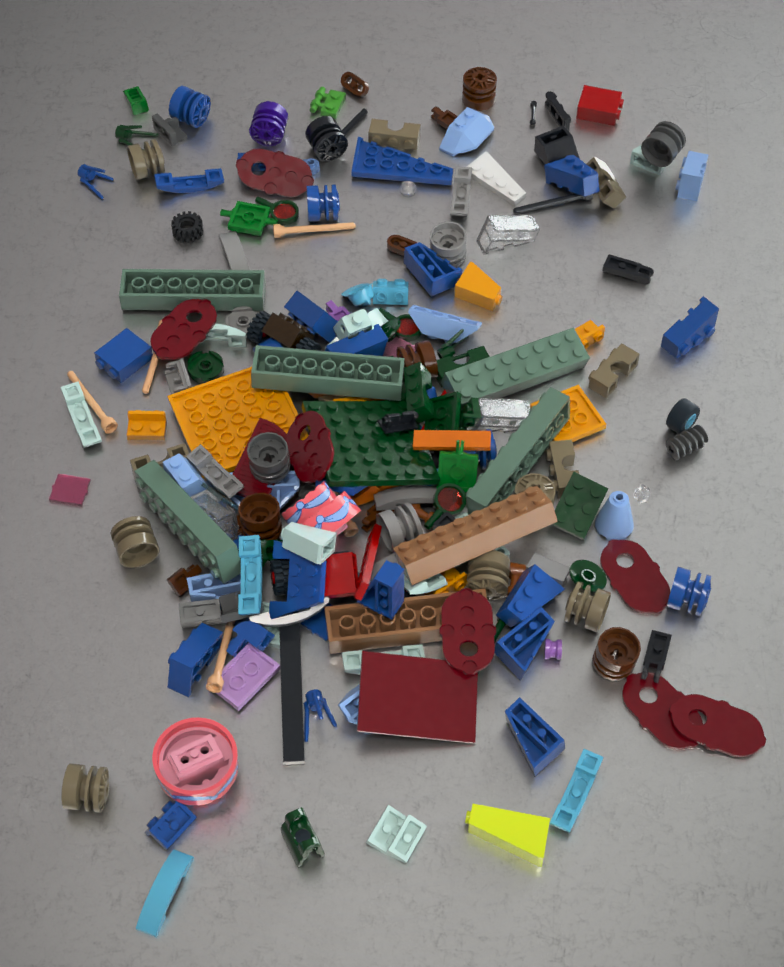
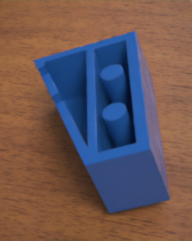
(430, 270)
(311, 316)
(528, 594)
(523, 642)
(192, 657)

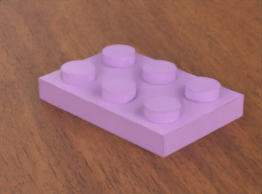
(246, 675)

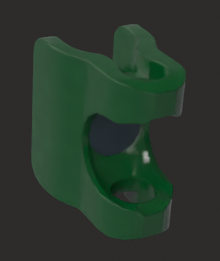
(300, 836)

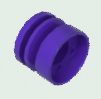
(268, 123)

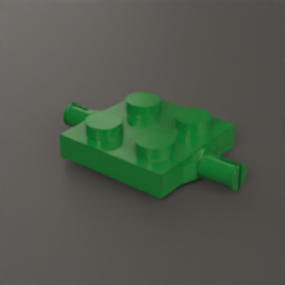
(248, 218)
(458, 467)

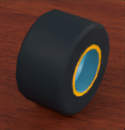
(682, 416)

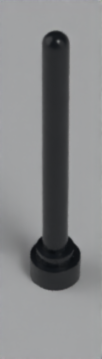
(555, 201)

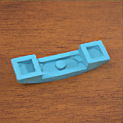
(251, 575)
(577, 791)
(162, 892)

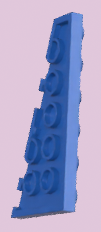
(392, 164)

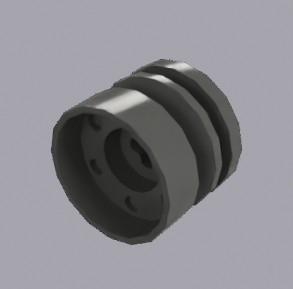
(663, 144)
(268, 457)

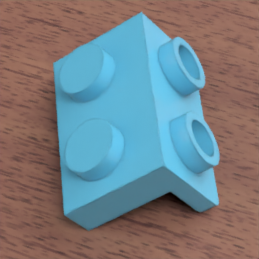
(390, 292)

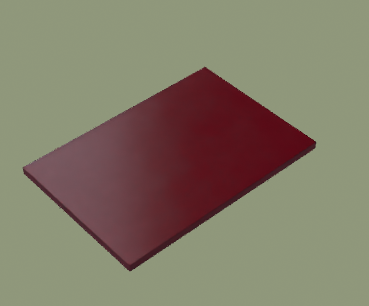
(416, 698)

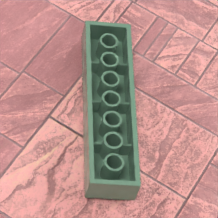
(169, 287)
(518, 368)
(327, 373)
(521, 451)
(188, 521)

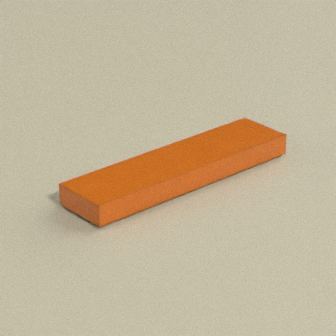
(447, 440)

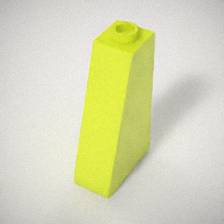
(510, 830)

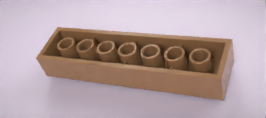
(475, 534)
(360, 628)

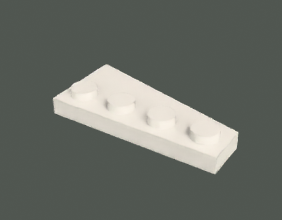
(496, 179)

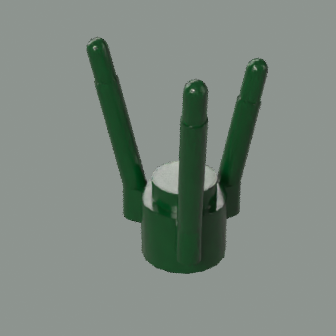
(124, 133)
(448, 350)

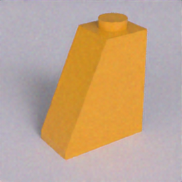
(478, 288)

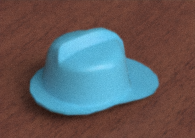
(360, 294)

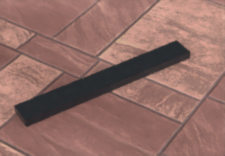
(291, 695)

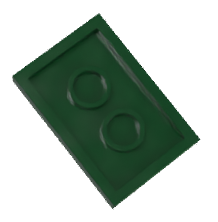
(446, 413)
(579, 505)

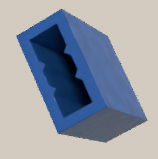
(123, 355)

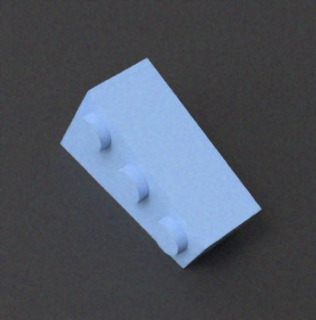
(691, 175)
(208, 588)

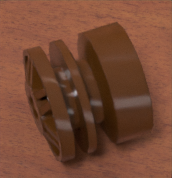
(479, 88)
(423, 353)
(260, 516)
(616, 644)

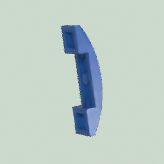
(189, 184)

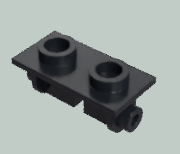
(395, 423)

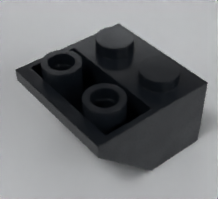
(555, 145)

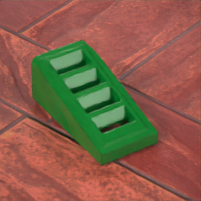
(136, 100)

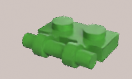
(332, 103)

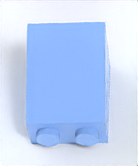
(185, 474)

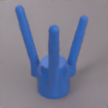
(88, 173)
(315, 702)

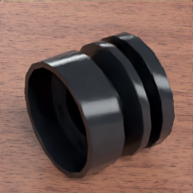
(326, 138)

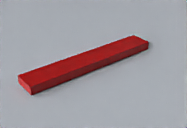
(368, 562)

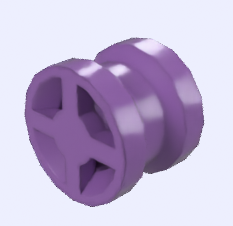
(553, 649)

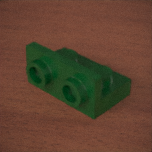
(470, 415)

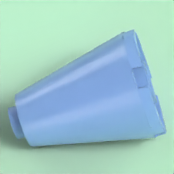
(615, 517)

